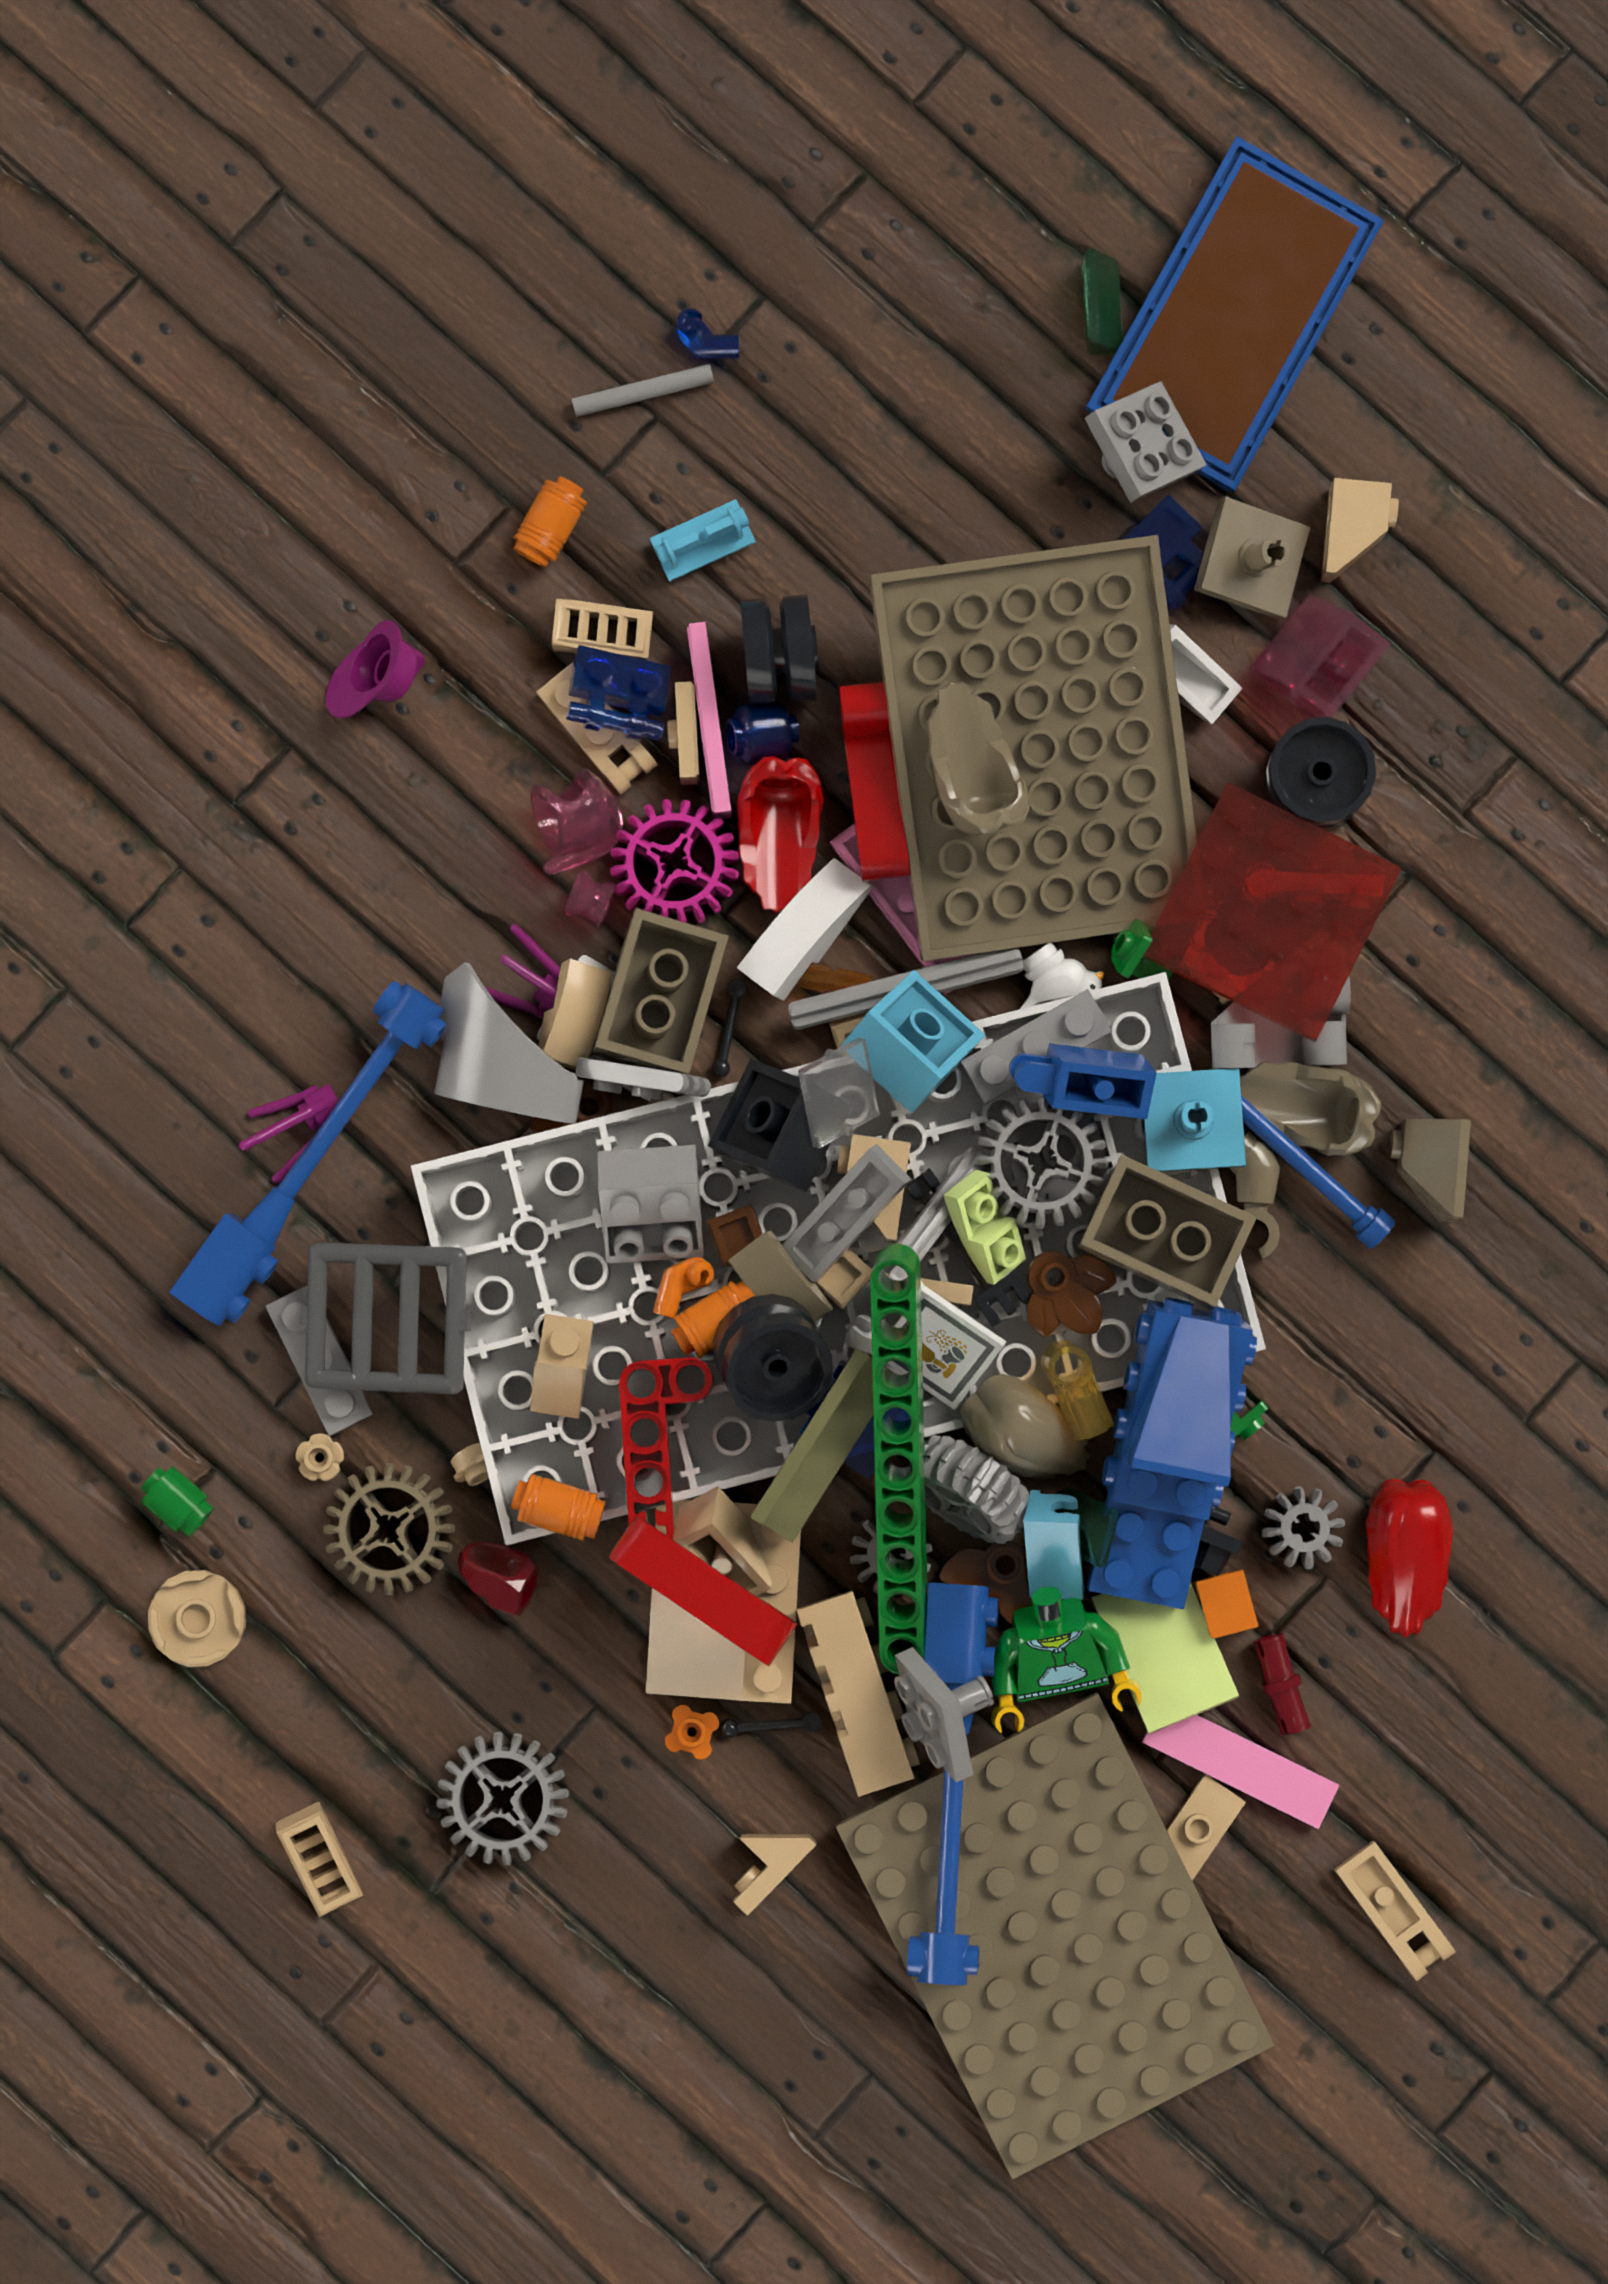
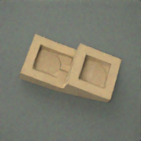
(577, 1013)

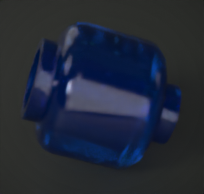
(761, 732)

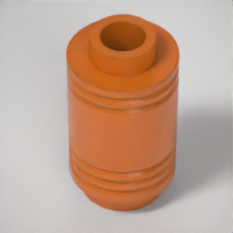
(549, 521)
(700, 1321)
(558, 1507)

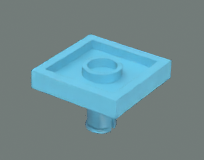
(1195, 1121)

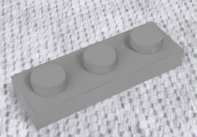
(1071, 1023)
(845, 1213)
(335, 1407)

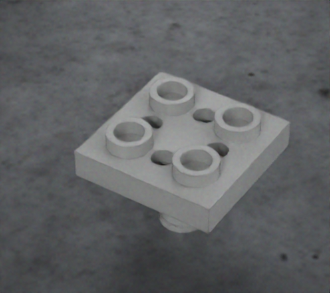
(1137, 447)
(938, 1713)

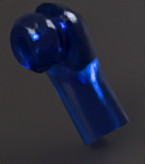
(702, 341)

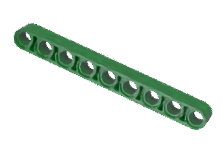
(903, 1439)

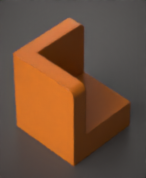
(1226, 1603)

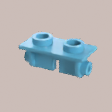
(703, 540)

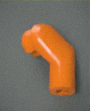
(679, 1280)

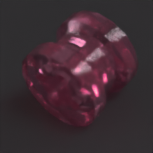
(590, 899)

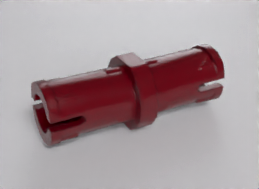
(1282, 1684)

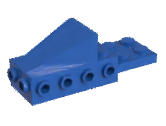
(1172, 1447)

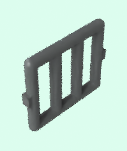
(410, 1259)

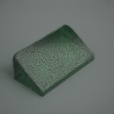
(1101, 303)
(1095, 1527)

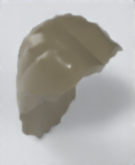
(974, 764)
(1314, 1105)
(1022, 1429)

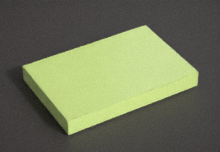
(1169, 1658)

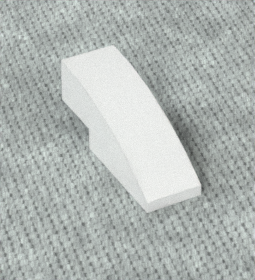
(1200, 680)
(805, 929)

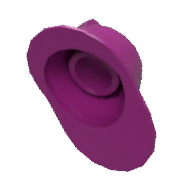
(375, 670)

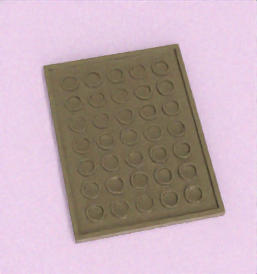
(1089, 703)
(1090, 1936)

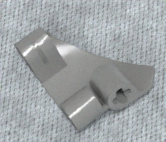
(1246, 1038)
(492, 1059)

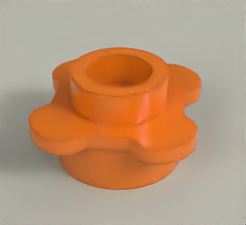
(679, 1738)

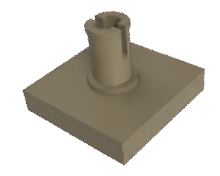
(1252, 558)

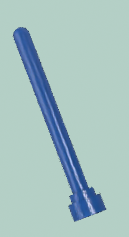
(1369, 1223)

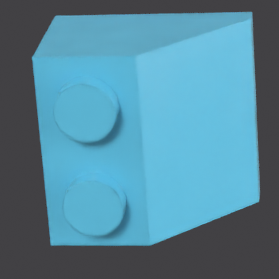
(915, 1040)

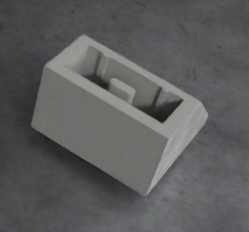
(650, 1204)

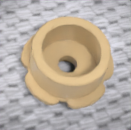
(470, 1465)
(328, 1467)

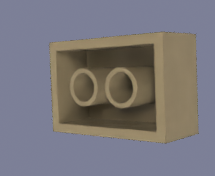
(659, 993)
(1167, 1232)

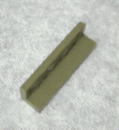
(819, 1450)

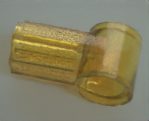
(1077, 1393)

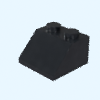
(769, 1127)

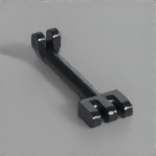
(923, 1189)

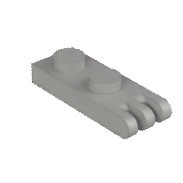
(645, 1081)

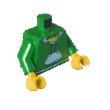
(1056, 1652)

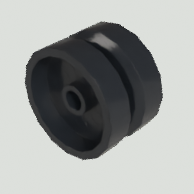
(779, 650)
(1343, 759)
(772, 1358)

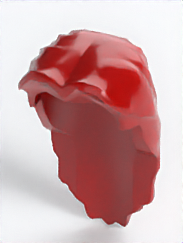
(779, 828)
(1408, 1552)

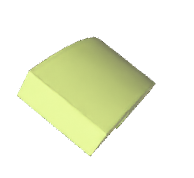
(986, 1235)

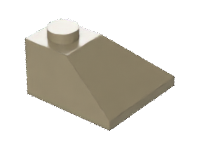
(1434, 1163)

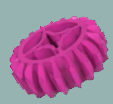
(686, 841)

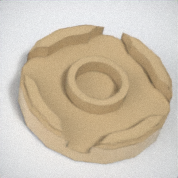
(197, 1618)

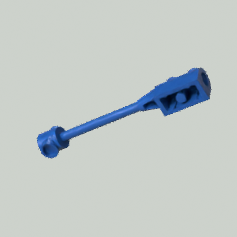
(244, 1248)
(957, 1654)

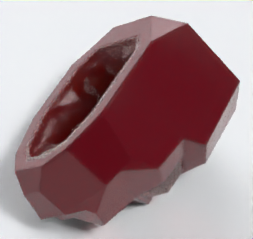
(499, 1575)

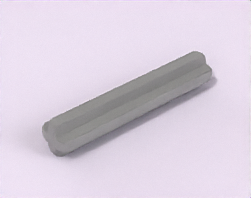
(935, 1215)

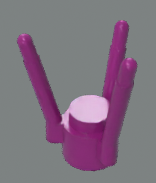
(546, 987)
(313, 1108)

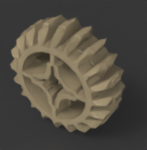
(355, 1554)

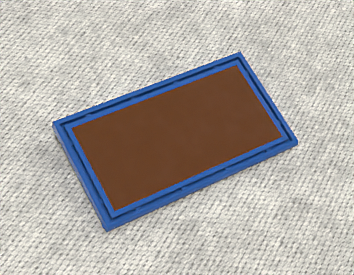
(1241, 305)

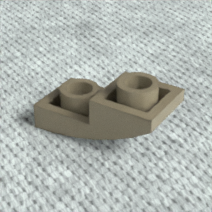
(770, 1270)

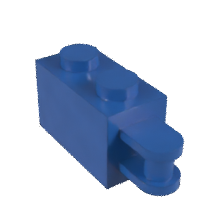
(1088, 1079)

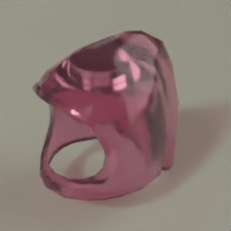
(578, 822)

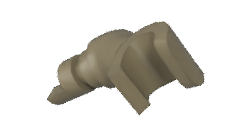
(1257, 1187)

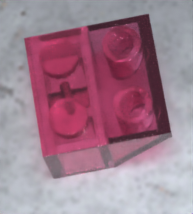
(1320, 657)

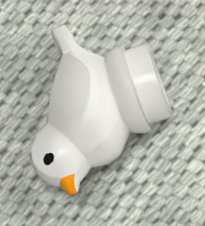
(1057, 977)

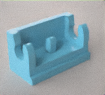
(1053, 1545)

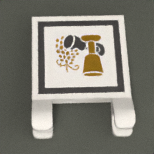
(953, 1345)

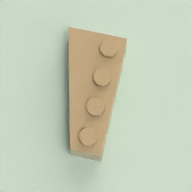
(856, 1694)

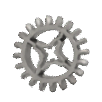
(1055, 1122)
(973, 1490)
(471, 1825)

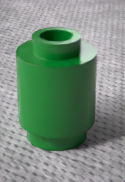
(176, 1500)

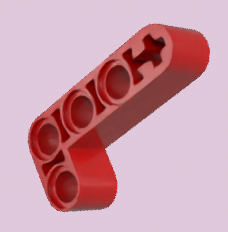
(873, 782)
(655, 1408)
(702, 1591)

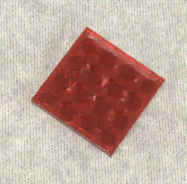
(1271, 912)

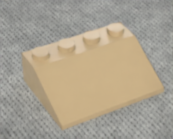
(701, 1663)

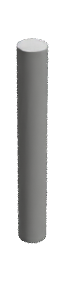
(642, 390)

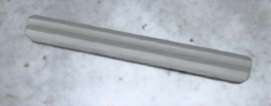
(942, 977)

